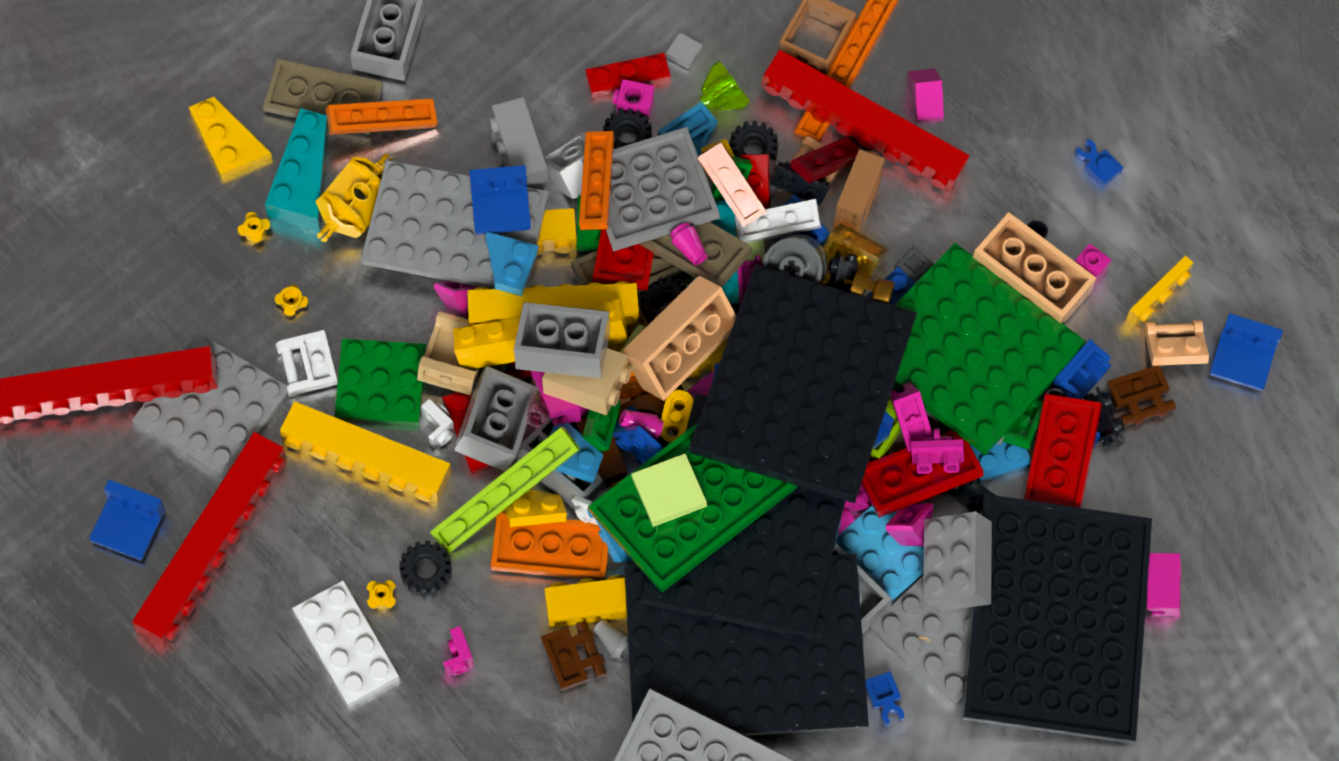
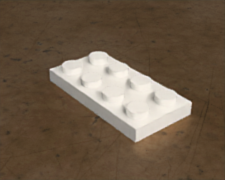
(345, 644)

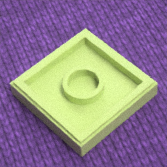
(669, 490)

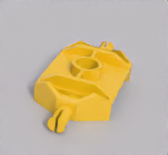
(341, 207)

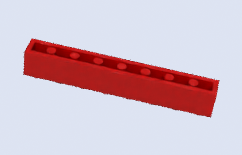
(864, 121)
(107, 384)
(209, 539)

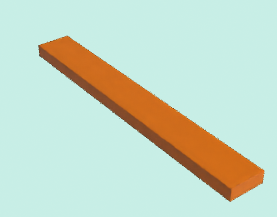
(851, 58)

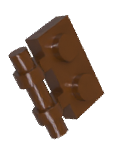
(1138, 387)
(564, 657)

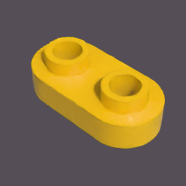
(673, 418)

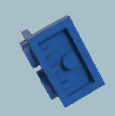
(500, 199)
(1245, 352)
(637, 441)
(127, 520)

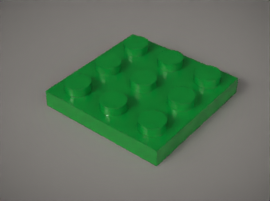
(379, 382)

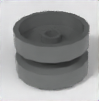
(804, 251)

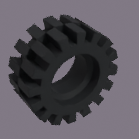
(629, 120)
(757, 133)
(658, 294)
(425, 585)

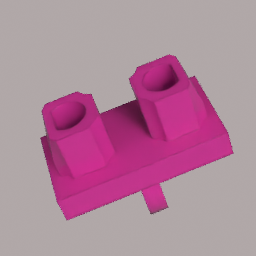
(937, 450)

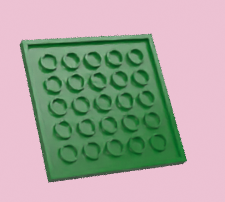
(979, 349)

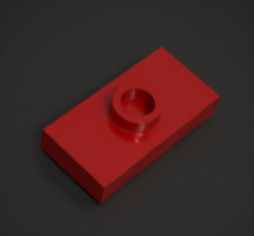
(760, 177)

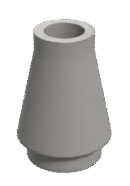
(613, 639)

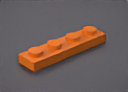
(381, 116)
(596, 180)

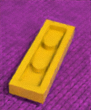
(1160, 292)

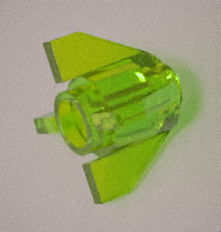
(722, 90)

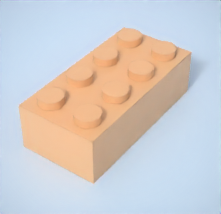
(1035, 268)
(681, 338)

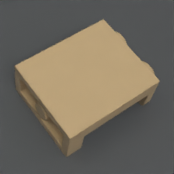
(440, 362)

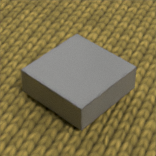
(684, 50)

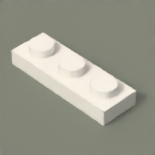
(781, 222)

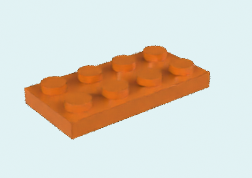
(550, 549)

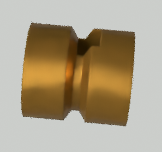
(881, 288)

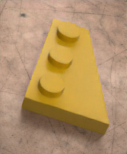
(226, 138)

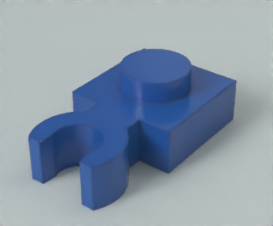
(1101, 166)
(883, 694)

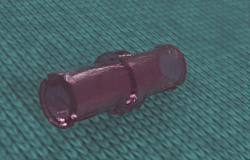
(538, 414)

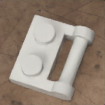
(316, 361)

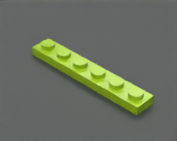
(505, 490)

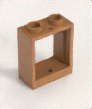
(827, 12)
(859, 190)

